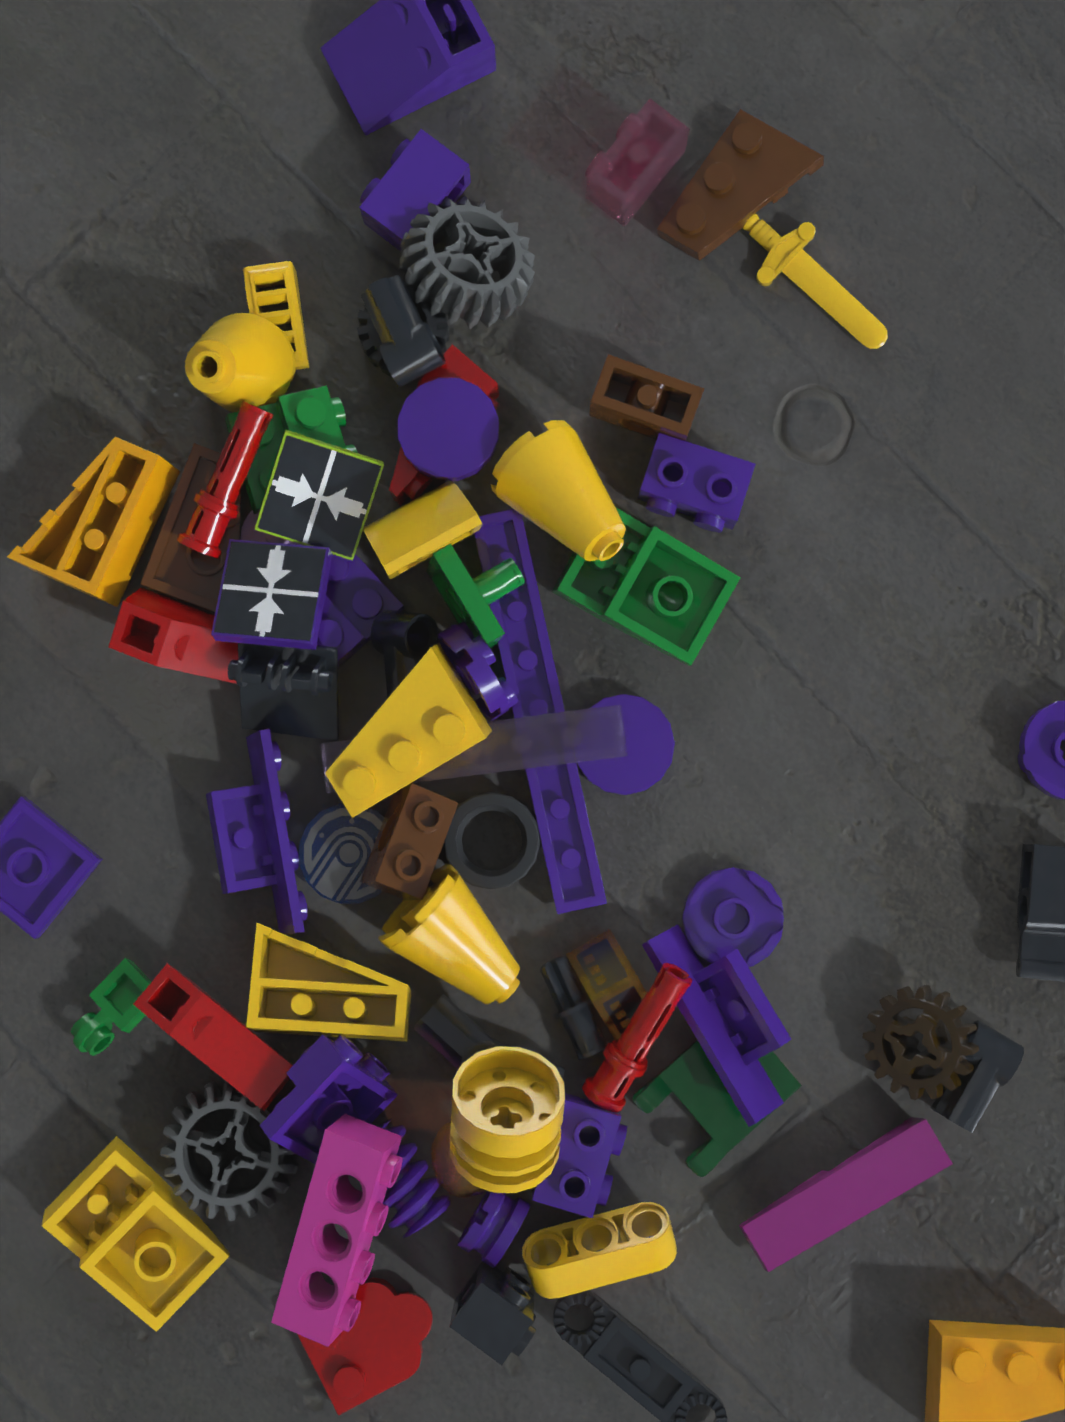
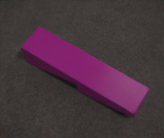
(845, 1193)

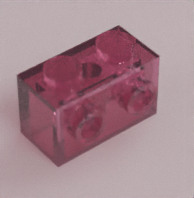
(636, 161)

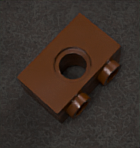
(644, 400)
(409, 842)

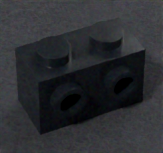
(495, 1312)

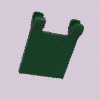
(707, 1099)

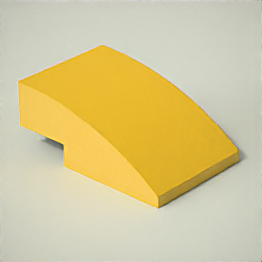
(422, 528)
(134, 1234)

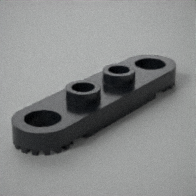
(635, 1362)

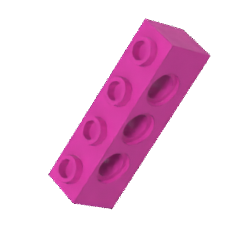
(305, 1299)

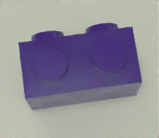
(419, 175)
(695, 483)
(586, 1145)

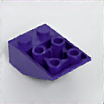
(408, 57)

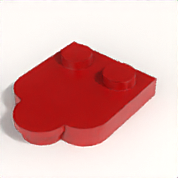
(377, 1350)

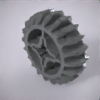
(460, 276)
(217, 1192)

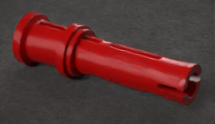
(217, 502)
(627, 1056)

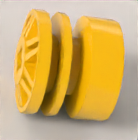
(506, 1119)

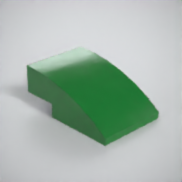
(651, 590)

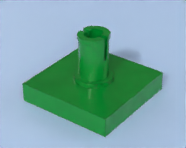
(470, 597)

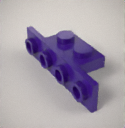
(254, 838)
(728, 1020)

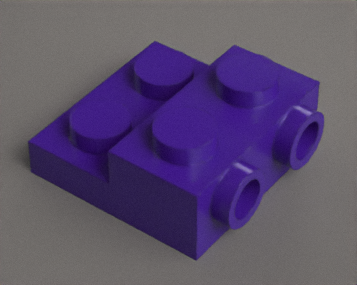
(351, 605)
(328, 1084)

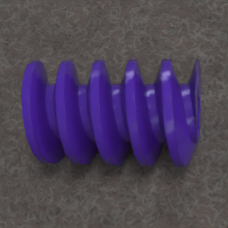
(411, 1195)

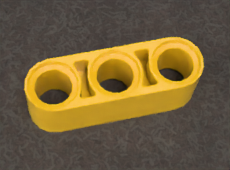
(624, 1255)

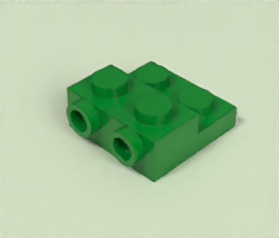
(303, 412)

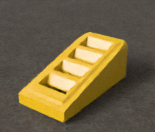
(272, 275)

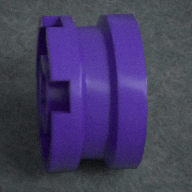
(493, 1226)

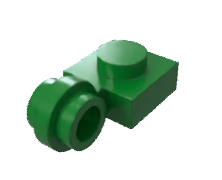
(116, 999)

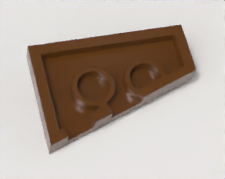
(735, 181)
(175, 567)

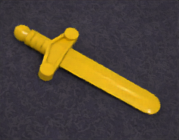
(788, 256)

